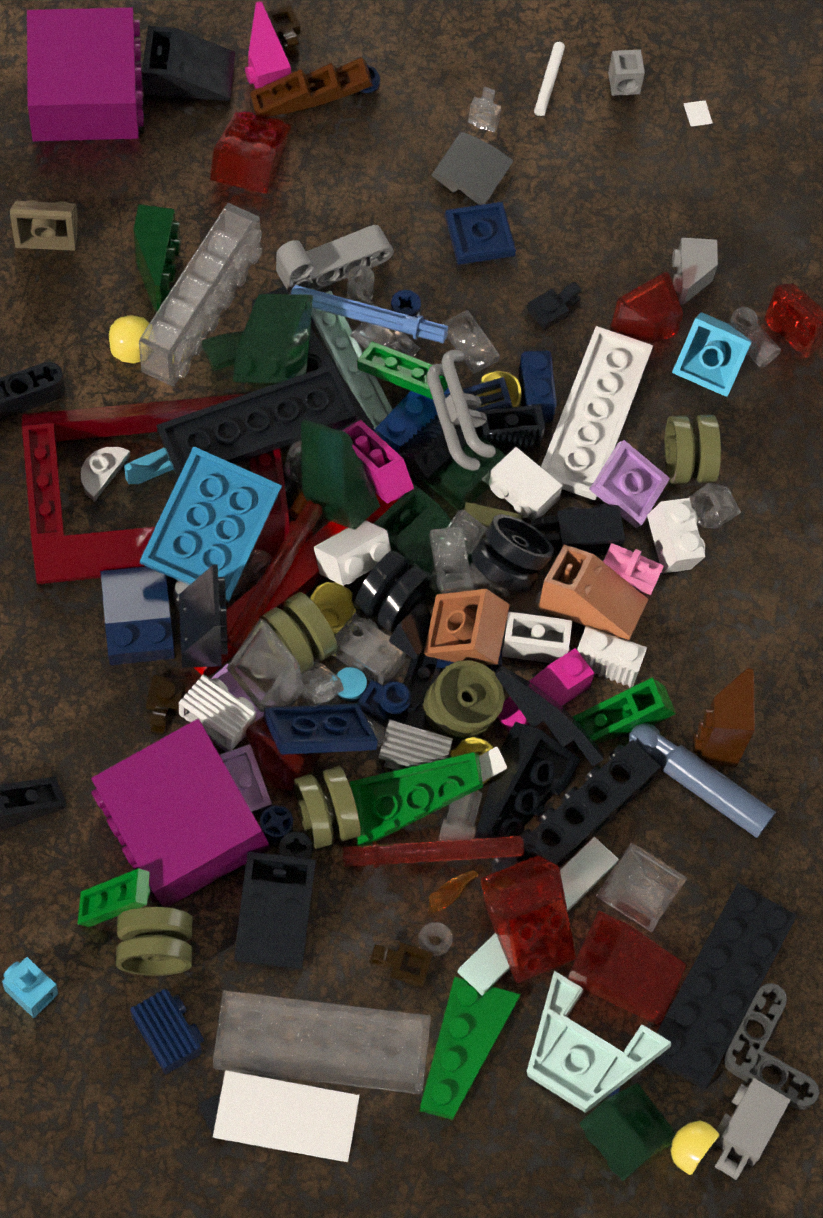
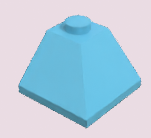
(712, 354)

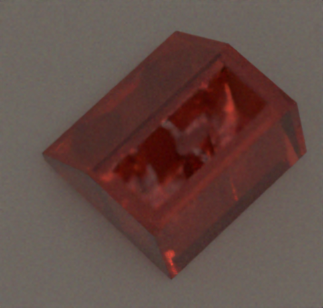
(796, 318)

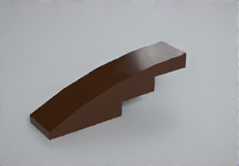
(309, 90)

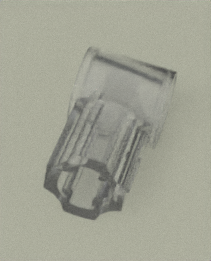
(763, 348)
(461, 818)

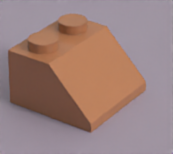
(467, 627)

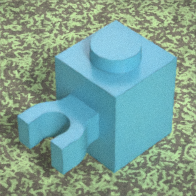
(29, 986)

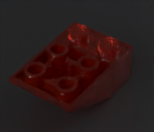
(249, 152)
(530, 916)
(627, 968)

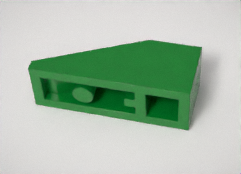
(621, 713)

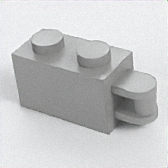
(750, 1126)

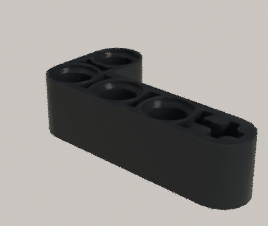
(49, 383)

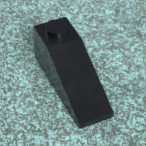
(29, 800)

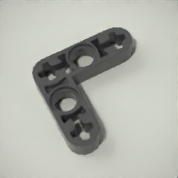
(759, 1059)

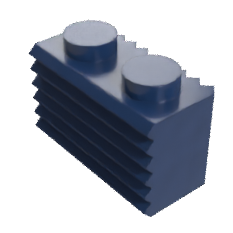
(538, 382)
(166, 1030)

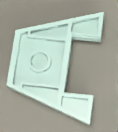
(578, 1062)

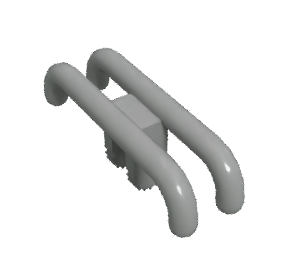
(457, 410)

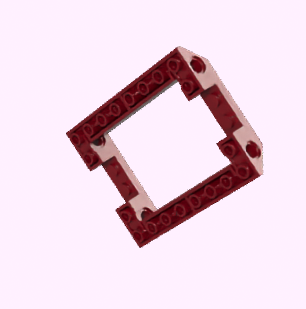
(84, 555)

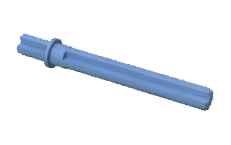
(375, 315)

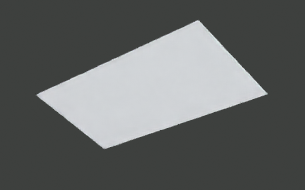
(286, 1116)

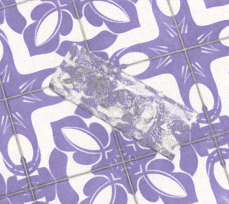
(201, 295)
(321, 1042)

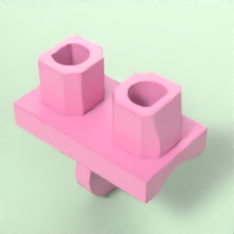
(634, 568)

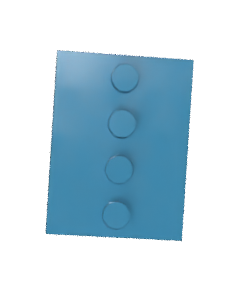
(210, 521)

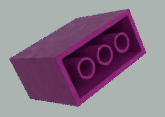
(84, 74)
(178, 814)

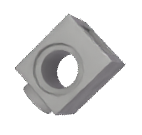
(626, 72)

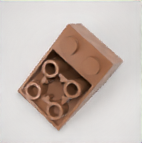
(591, 594)

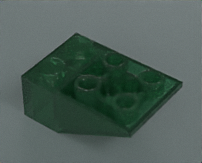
(335, 476)
(409, 527)

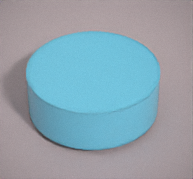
(353, 682)

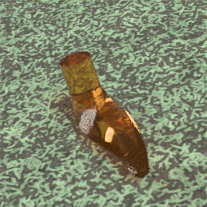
(449, 892)

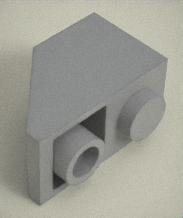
(695, 265)

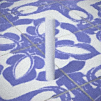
(549, 79)

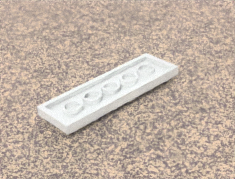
(596, 410)

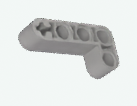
(331, 260)

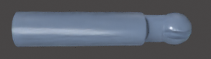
(704, 780)

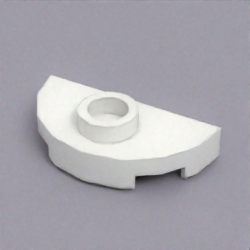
(101, 469)

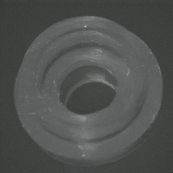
(439, 930)

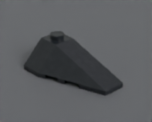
(533, 774)

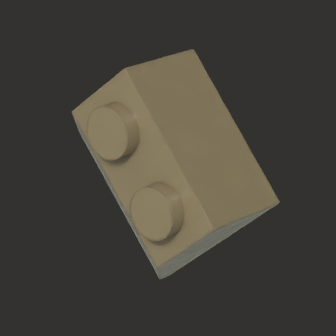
(44, 225)

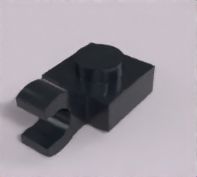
(552, 308)

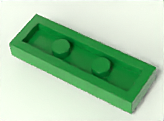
(397, 368)
(113, 897)

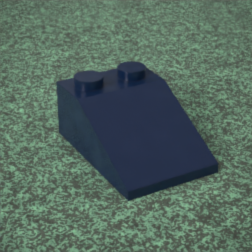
(136, 615)

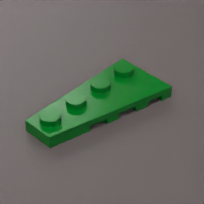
(408, 794)
(463, 1044)

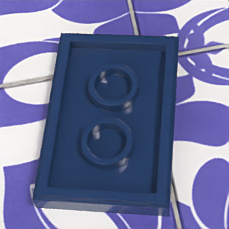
(320, 729)

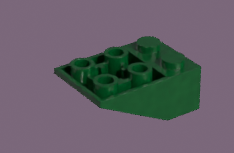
(155, 249)

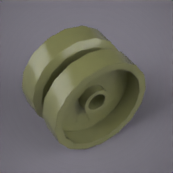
(692, 449)
(302, 630)
(463, 700)
(327, 807)
(154, 941)

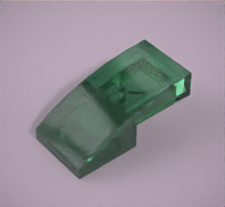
(221, 349)

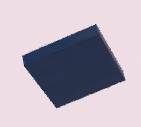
(480, 233)

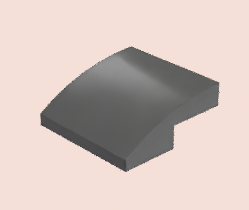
(472, 167)

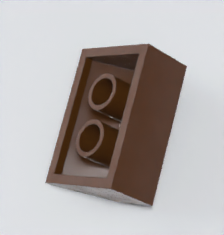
(727, 723)

